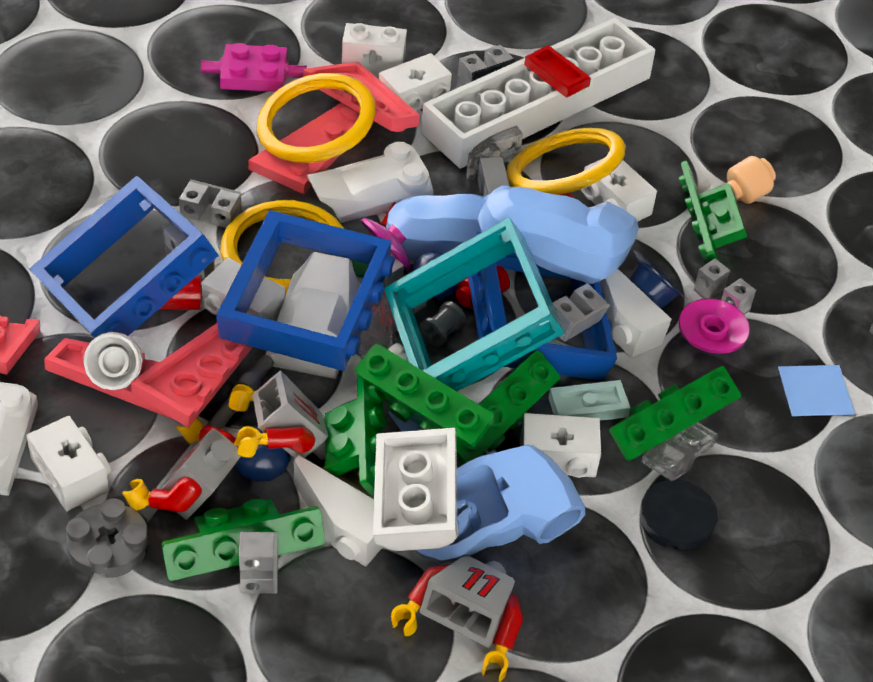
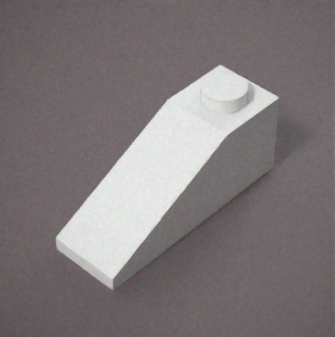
(634, 317)
(344, 511)

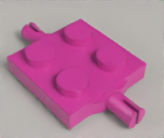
(253, 67)

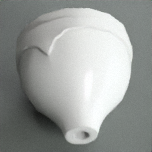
(113, 360)

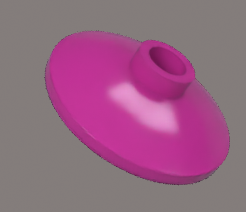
(392, 234)
(714, 326)

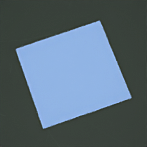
(816, 390)

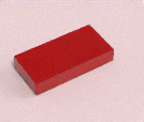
(557, 71)

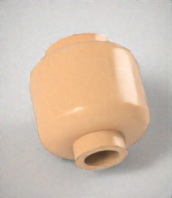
(751, 179)

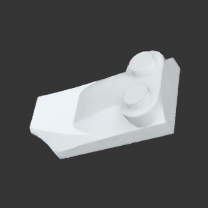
(374, 183)
(317, 302)
(16, 419)
(415, 489)

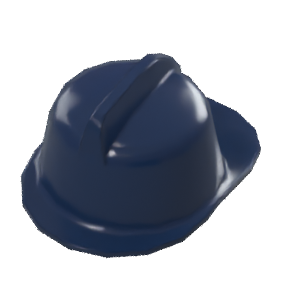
(653, 281)

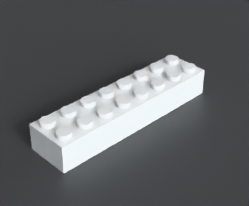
(520, 98)

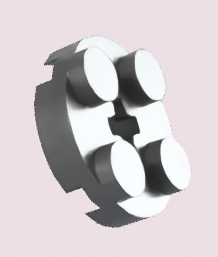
(107, 519)

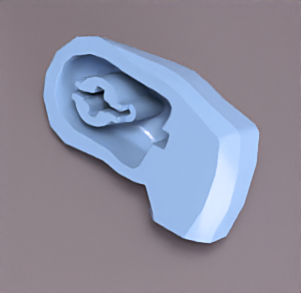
(436, 221)
(565, 232)
(507, 498)

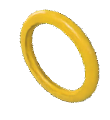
(327, 150)
(575, 182)
(254, 214)

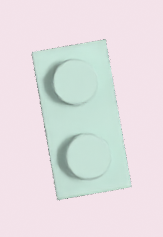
(591, 400)

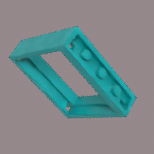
(495, 348)

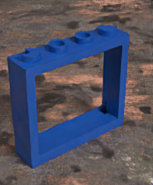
(100, 233)
(293, 341)
(567, 360)

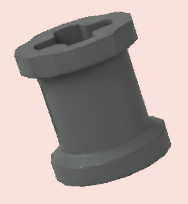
(441, 325)

